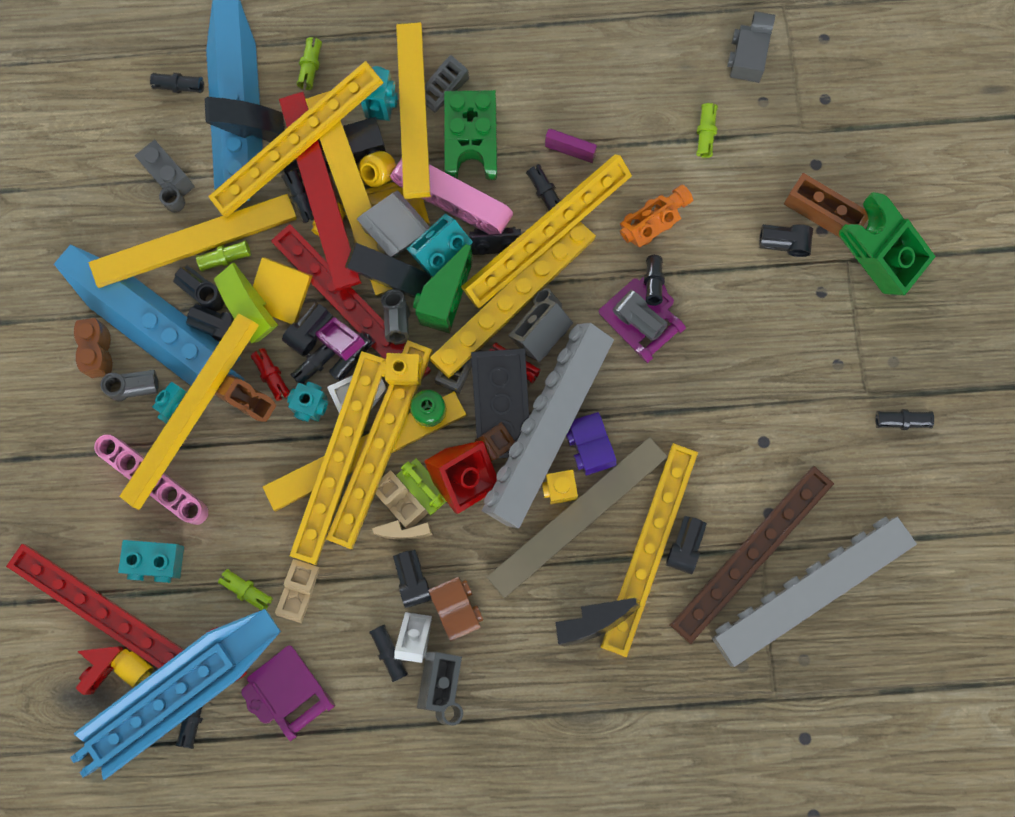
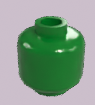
(435, 413)

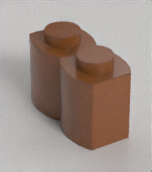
(93, 346)
(246, 398)
(455, 608)

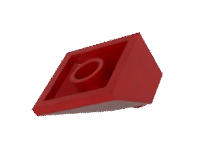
(462, 474)

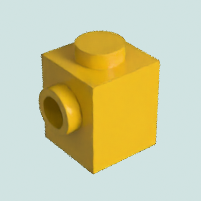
(402, 369)
(560, 487)

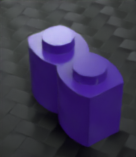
(591, 444)

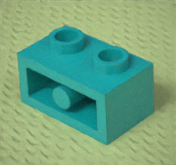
(382, 99)
(439, 244)
(151, 559)

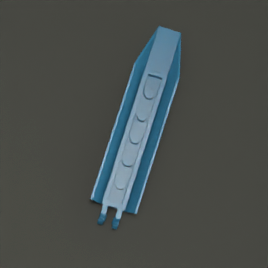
(231, 76)
(141, 317)
(173, 693)

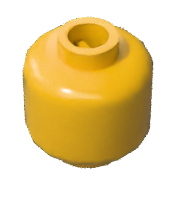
(377, 168)

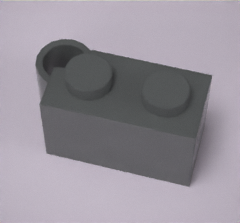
(751, 48)
(166, 174)
(541, 326)
(440, 686)

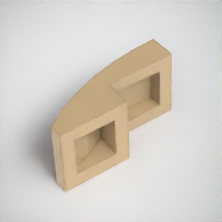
(400, 500)
(395, 531)
(297, 591)

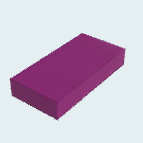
(570, 145)
(340, 338)

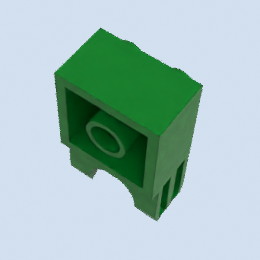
(470, 139)
(888, 247)

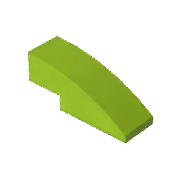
(244, 299)

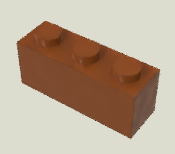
(824, 205)

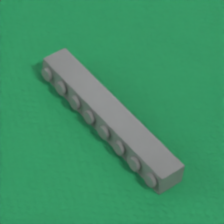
(547, 425)
(813, 591)

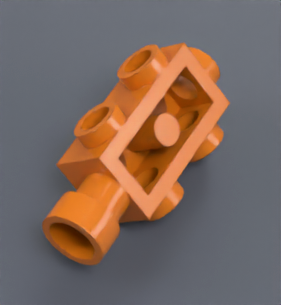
(652, 223)

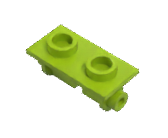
(420, 485)

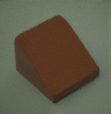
(496, 441)

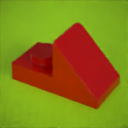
(101, 661)

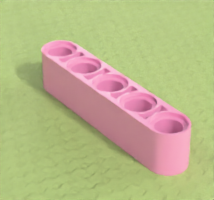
(462, 201)
(123, 453)

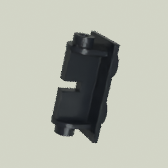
(493, 243)

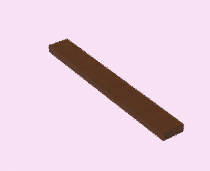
(751, 555)

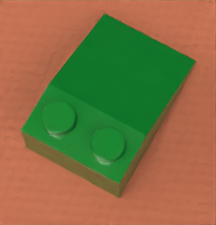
(443, 292)

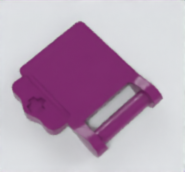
(632, 335)
(281, 688)

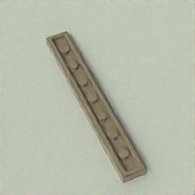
(576, 517)

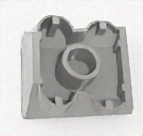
(393, 224)

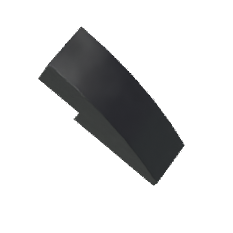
(244, 118)
(386, 270)
(595, 621)

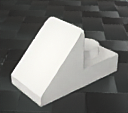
(413, 637)

